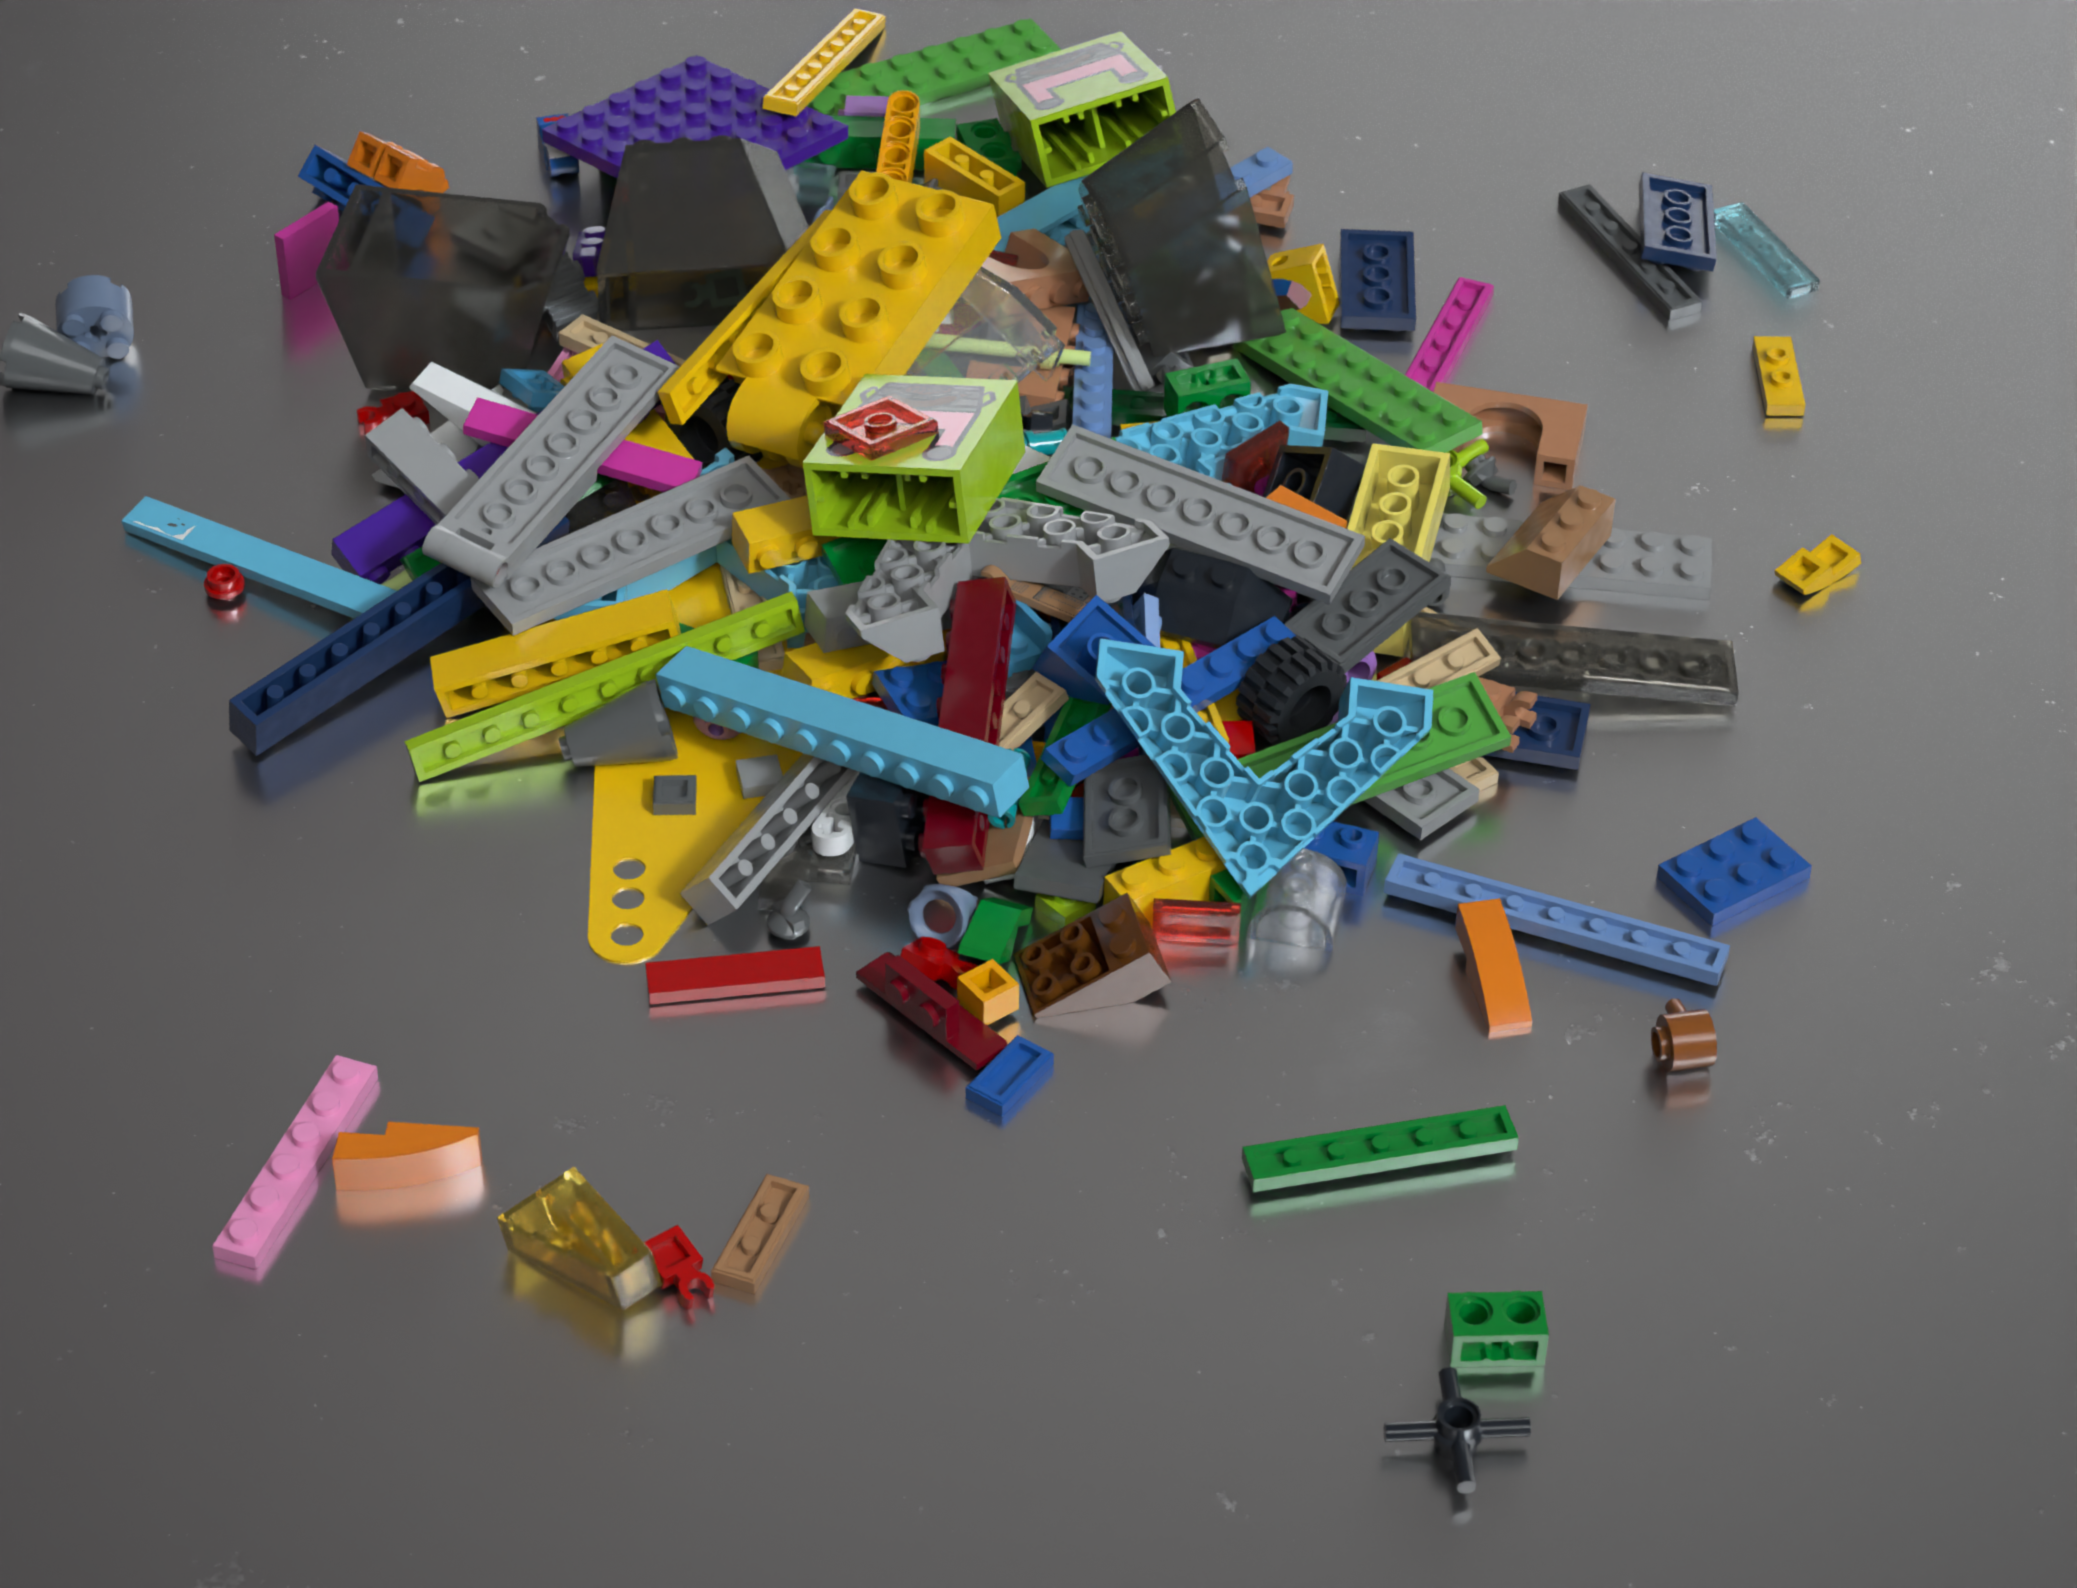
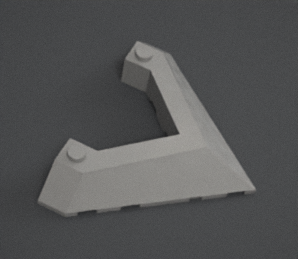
(1027, 540)

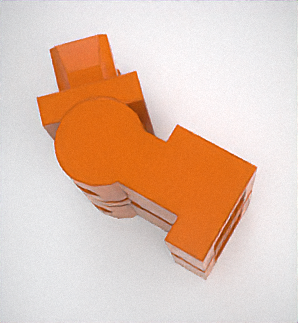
(395, 166)

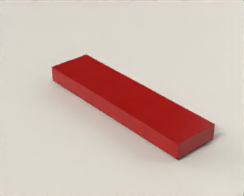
(735, 975)

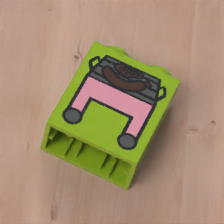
(1080, 105)
(931, 487)

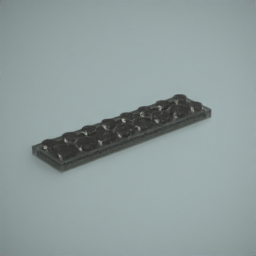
(1591, 658)

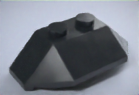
(1210, 598)

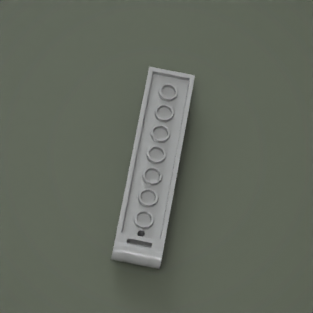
(549, 465)

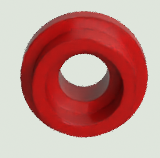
(224, 582)

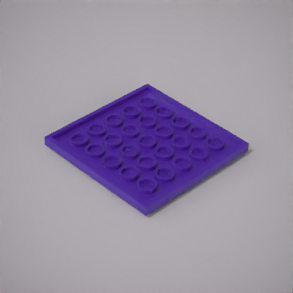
(692, 103)

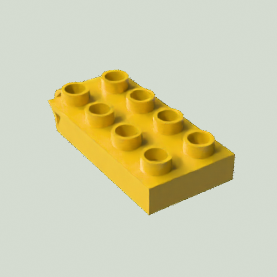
(851, 307)

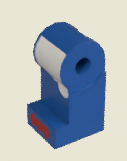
(555, 160)

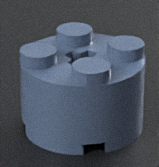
(96, 315)

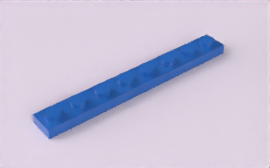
(1202, 682)

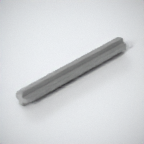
(1108, 311)

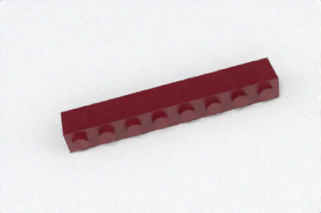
(972, 707)

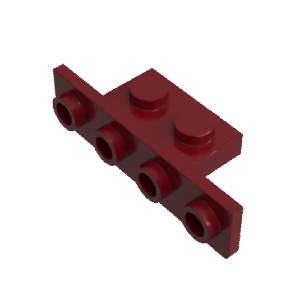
(932, 1009)

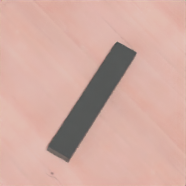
(1623, 247)

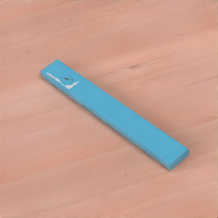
(254, 558)

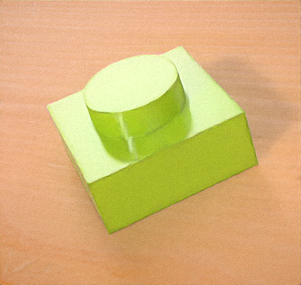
(1062, 910)

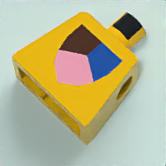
(1305, 282)

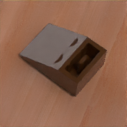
(1093, 962)

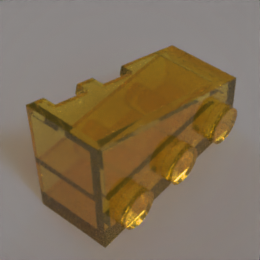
(581, 1240)

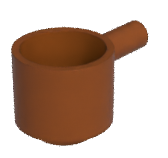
(1684, 1038)

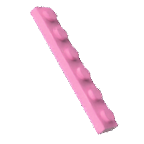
(295, 1163)

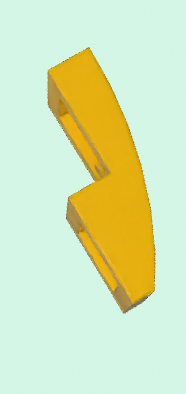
(1820, 567)

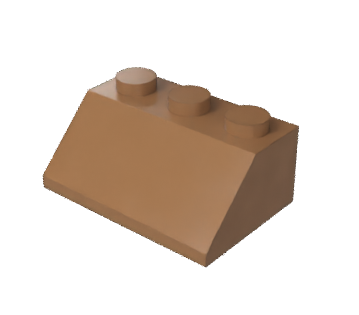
(1556, 541)

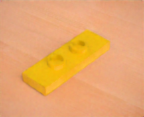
(1778, 376)

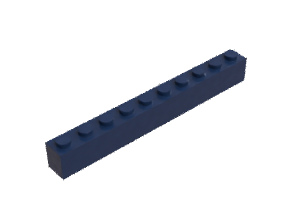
(355, 654)

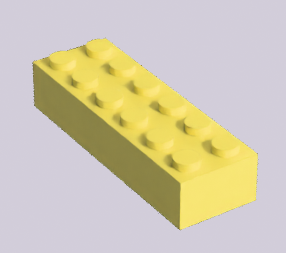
(1403, 501)

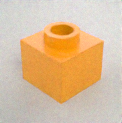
(988, 992)

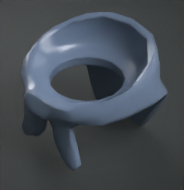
(962, 903)

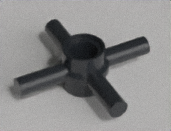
(1457, 1429)

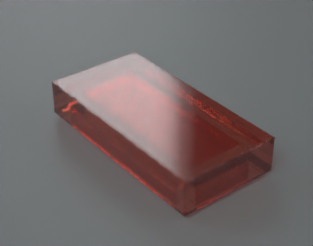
(1196, 921)

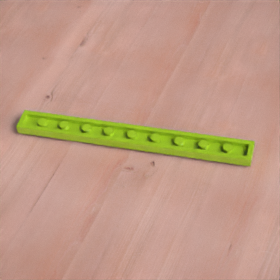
(584, 692)

